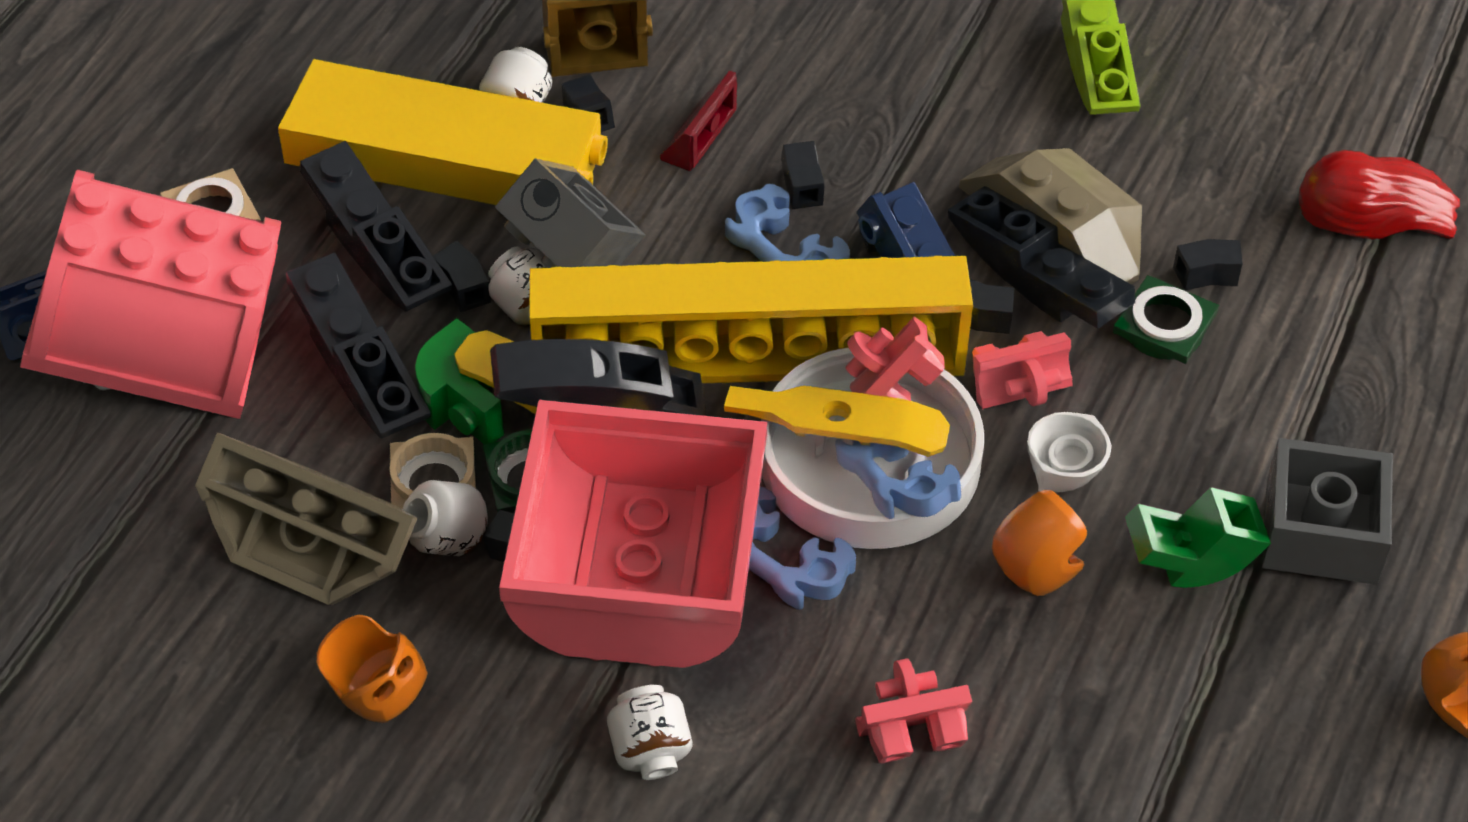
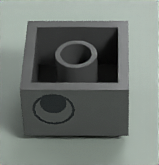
(567, 218)
(1328, 511)

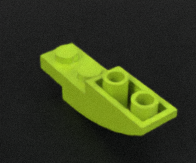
(1099, 56)

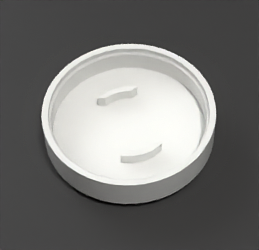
(834, 501)

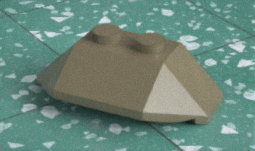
(1087, 207)
(300, 522)

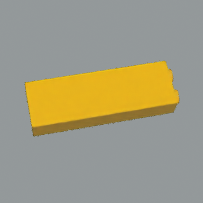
(434, 132)

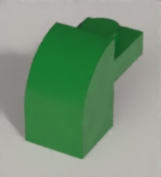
(453, 394)
(1204, 543)

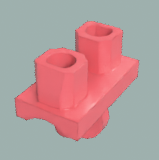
(885, 360)
(1022, 370)
(888, 721)

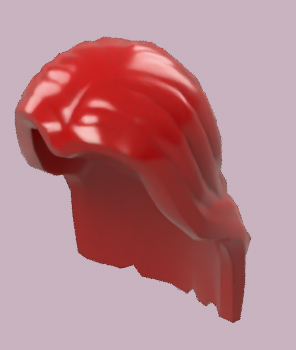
(1376, 196)

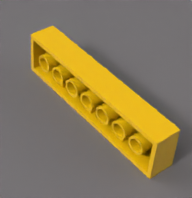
(755, 316)

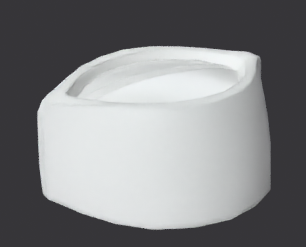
(1067, 450)

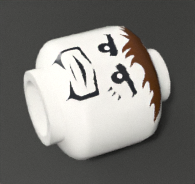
(518, 75)
(511, 281)
(449, 517)
(649, 731)

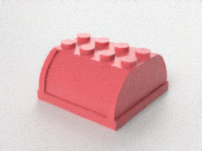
(153, 297)
(633, 533)

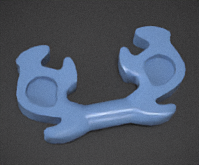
(769, 211)
(918, 495)
(820, 572)

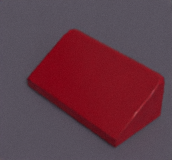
(703, 124)

